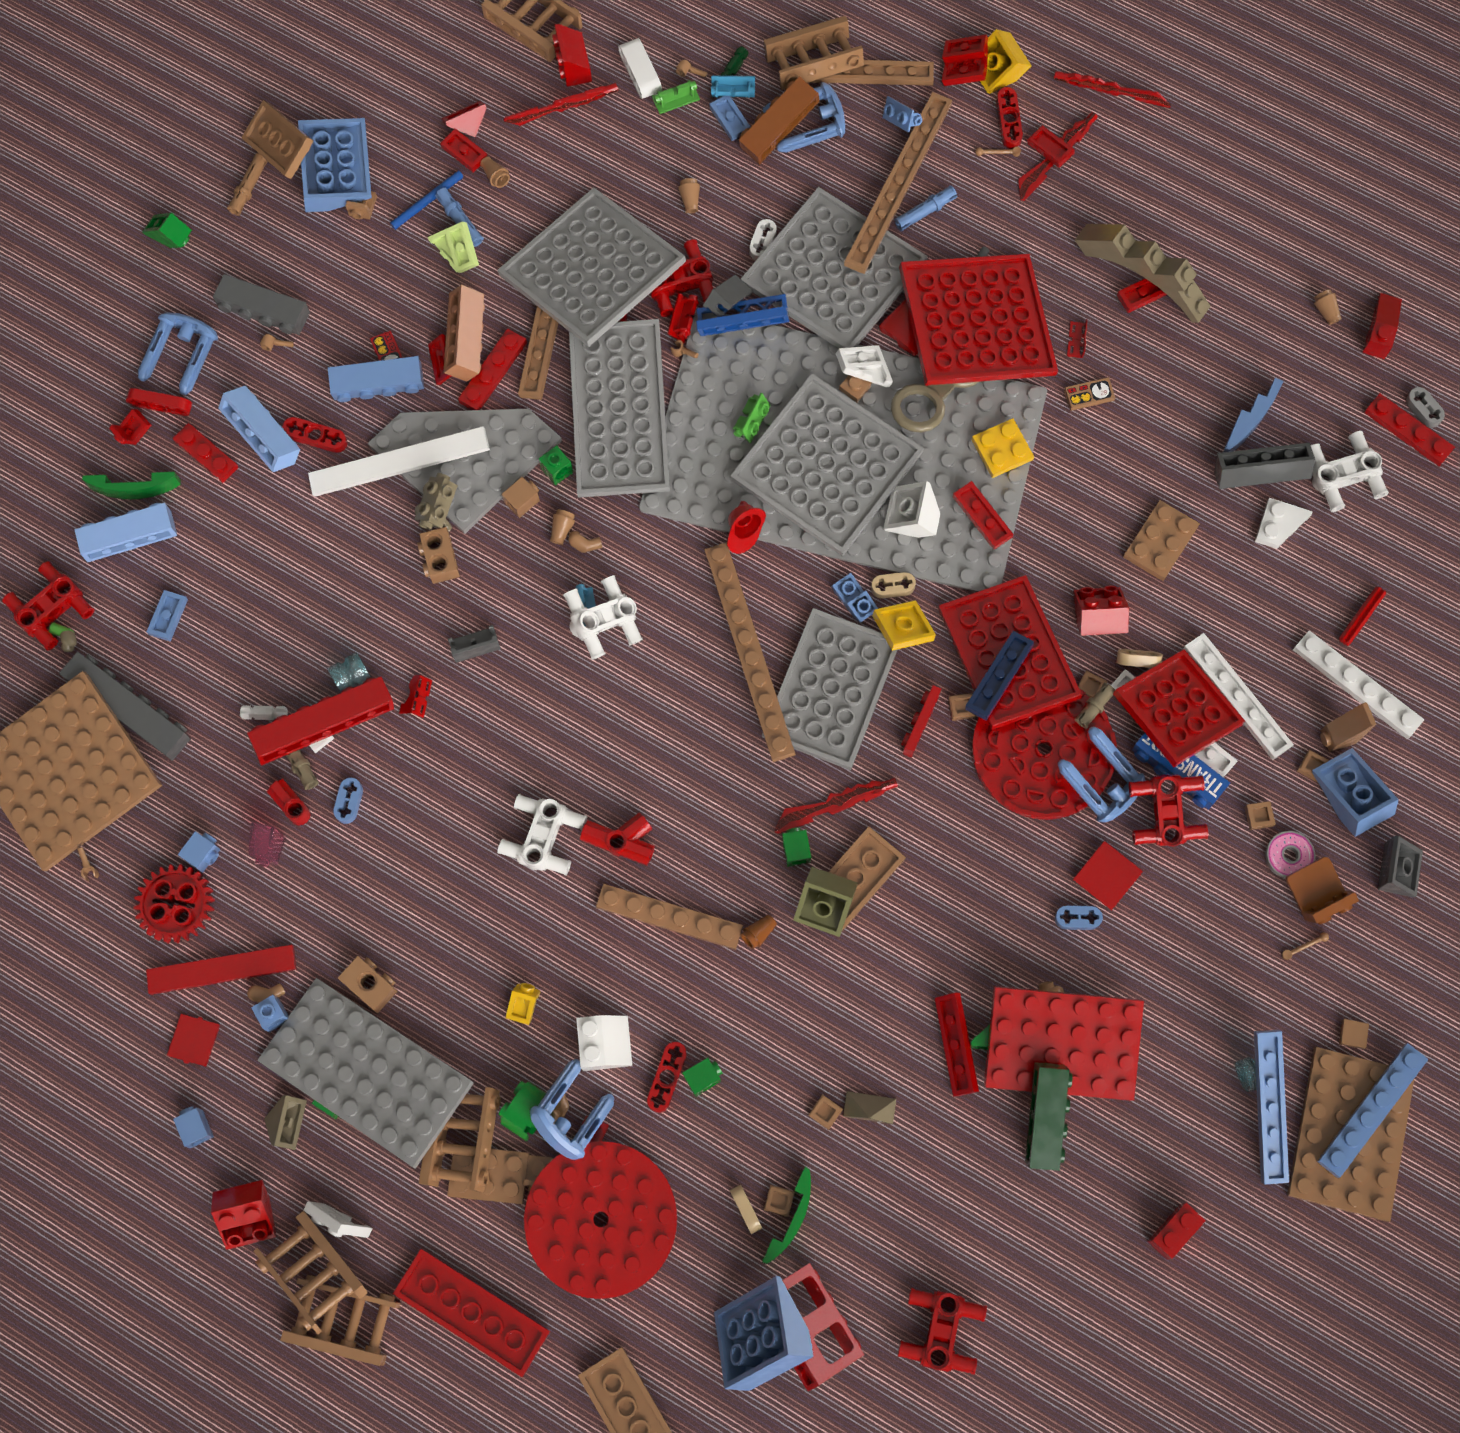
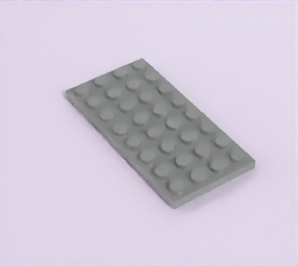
(620, 411)
(366, 1072)

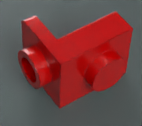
(131, 428)

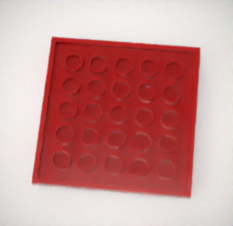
(977, 319)

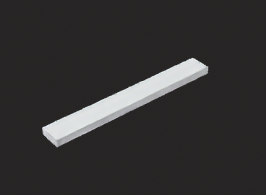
(399, 461)

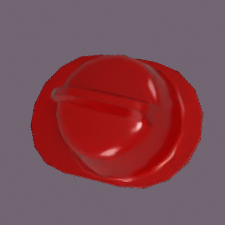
(745, 527)

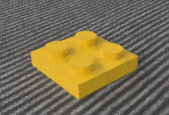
(1002, 448)
(903, 625)

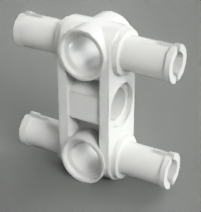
(1348, 471)
(602, 617)
(542, 834)

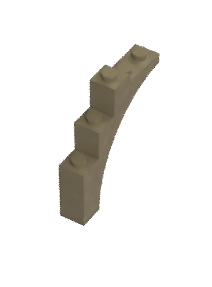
(1146, 258)

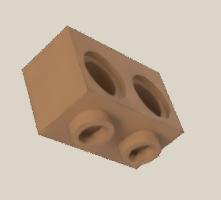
(441, 554)

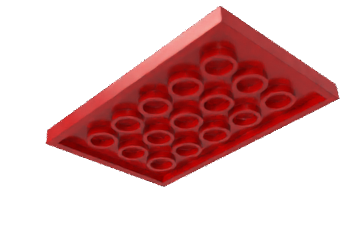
(981, 627)
(1084, 1032)

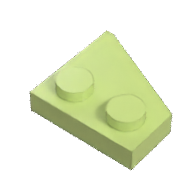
(456, 247)

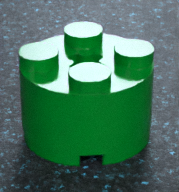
(516, 1115)

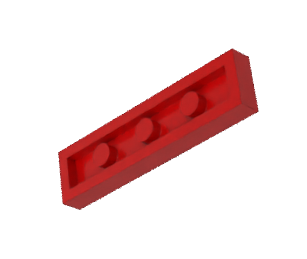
(492, 370)
(1409, 429)
(956, 1044)

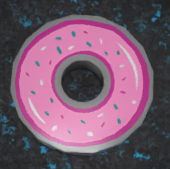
(1289, 840)

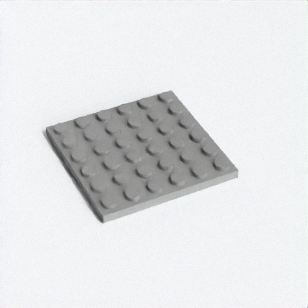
(591, 266)
(810, 269)
(827, 464)

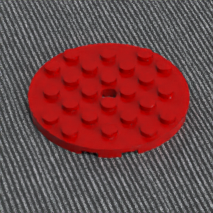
(1031, 782)
(607, 1258)

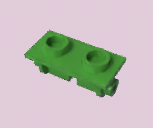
(676, 97)
(756, 409)

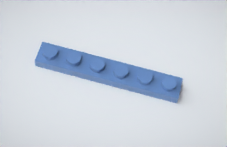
(1271, 1106)
(1372, 1110)

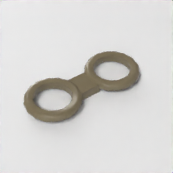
(935, 393)

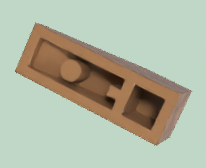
(1348, 728)

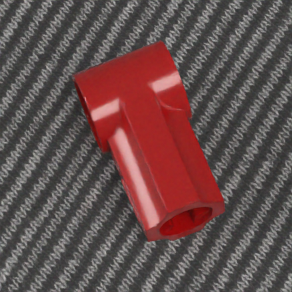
(288, 802)

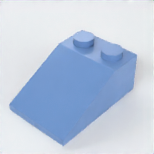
(1355, 792)

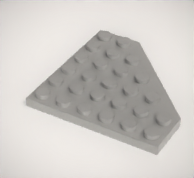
(515, 445)

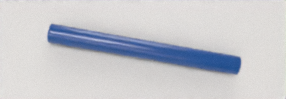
(427, 199)

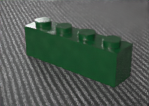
(1047, 1116)

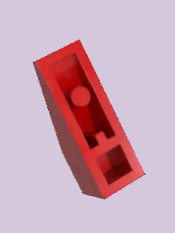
(1383, 326)

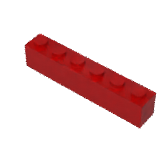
(320, 720)

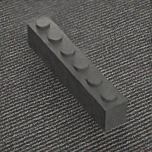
(130, 709)

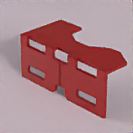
(1076, 339)
(413, 686)

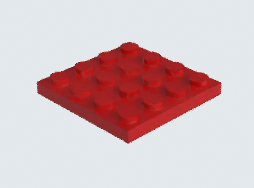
(1179, 708)

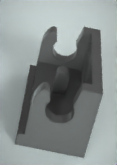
(727, 294)
(474, 644)

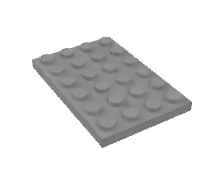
(833, 687)

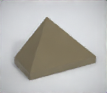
(869, 1107)
(285, 1122)

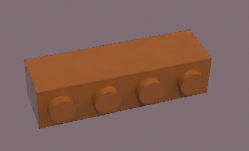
(778, 120)

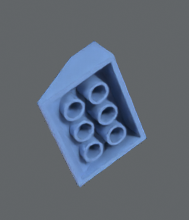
(336, 163)
(761, 1336)

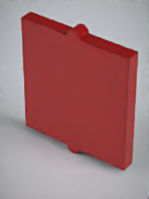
(193, 1040)

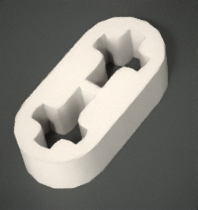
(759, 239)

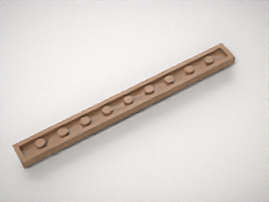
(897, 184)
(750, 652)

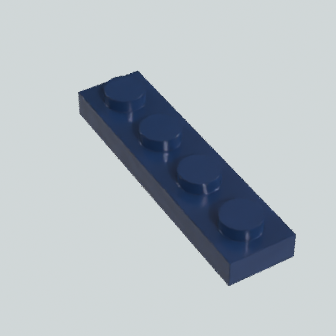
(999, 675)

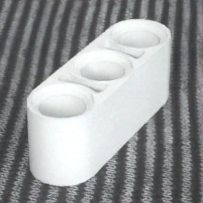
(640, 68)

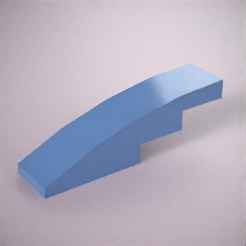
(1249, 421)

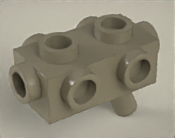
(436, 502)

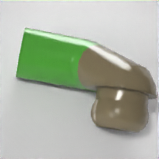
(66, 635)

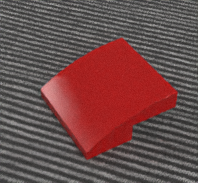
(965, 60)
(899, 328)
(1108, 875)

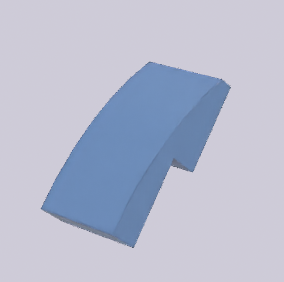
(854, 598)

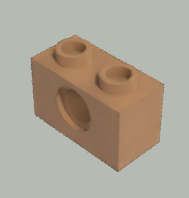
(354, 979)

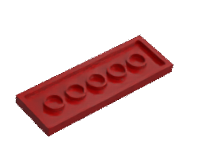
(471, 1312)

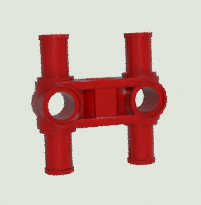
(685, 279)
(48, 605)
(1168, 810)
(942, 1331)

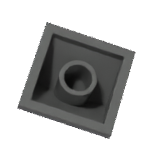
(1400, 867)

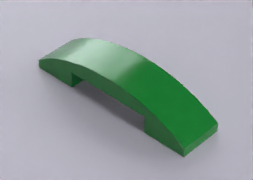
(160, 483)
(803, 1188)

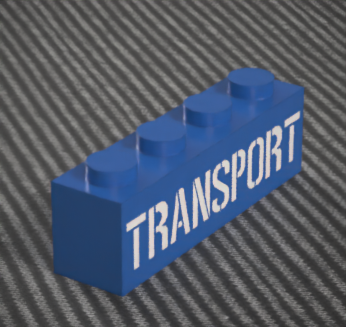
(1215, 784)

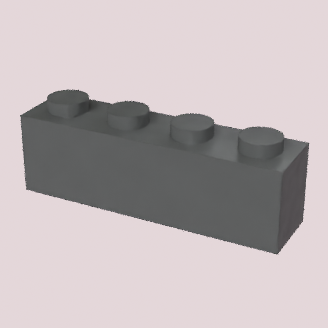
(261, 305)
(1264, 465)

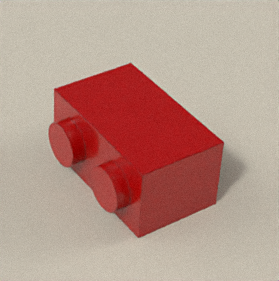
(1176, 1231)

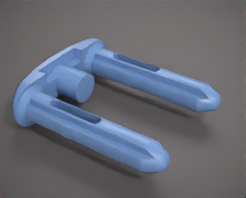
(832, 109)
(187, 326)
(1119, 795)
(556, 1133)

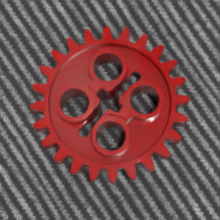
(169, 924)

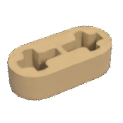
(893, 579)
(1138, 658)
(745, 1209)

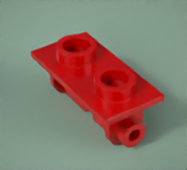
(682, 317)

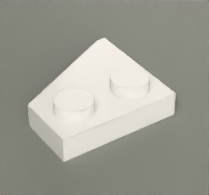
(865, 363)

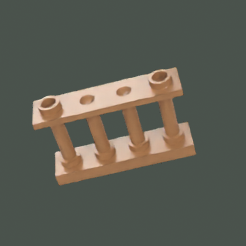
(528, 34)
(810, 38)
(431, 1166)
(334, 1267)
(347, 1346)

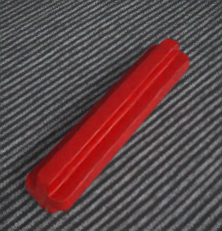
(1362, 616)

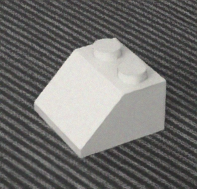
(604, 1042)

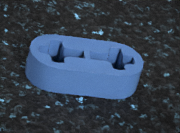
(342, 799)
(1078, 923)

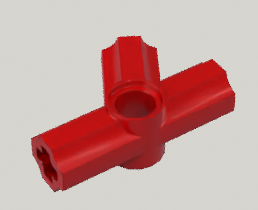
(630, 833)

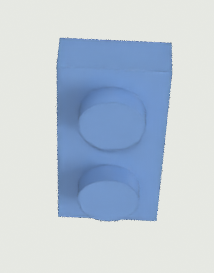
(729, 117)
(167, 615)

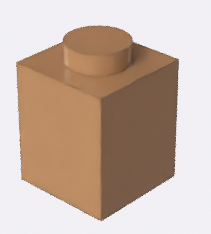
(521, 496)

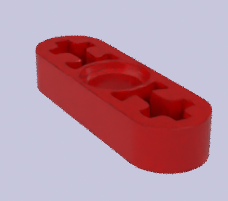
(1012, 109)
(158, 402)
(308, 427)
(678, 1062)

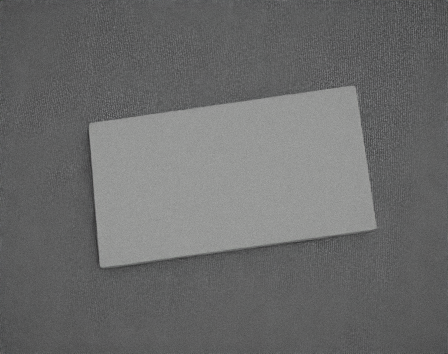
(777, 363)

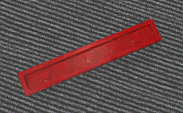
(221, 969)

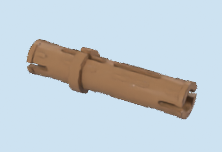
(244, 190)

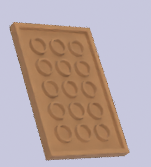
(1332, 1094)

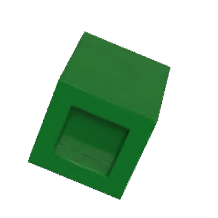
(555, 465)
(796, 847)
(702, 1076)

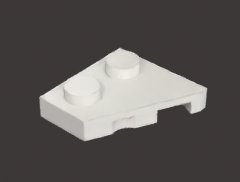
(1280, 522)
(337, 1222)

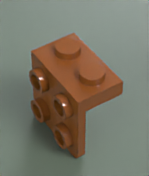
(1320, 891)

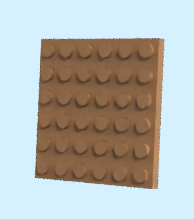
(69, 771)

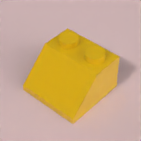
(1005, 61)

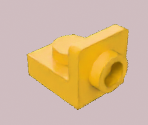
(522, 1003)

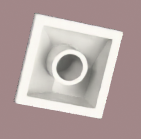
(913, 511)

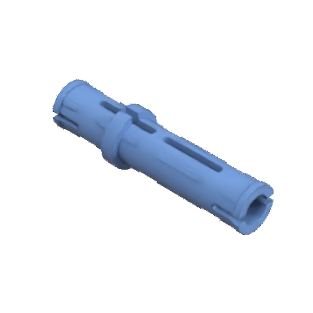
(932, 204)
(454, 210)

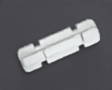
(262, 712)

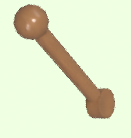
(1015, 151)
(1287, 954)

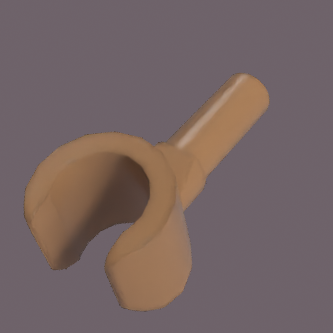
(685, 67)
(268, 341)
(682, 350)
(86, 865)

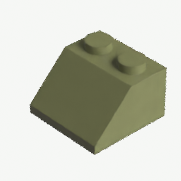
(825, 901)

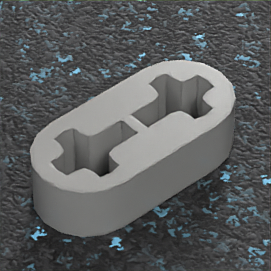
(1426, 406)

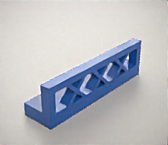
(744, 320)

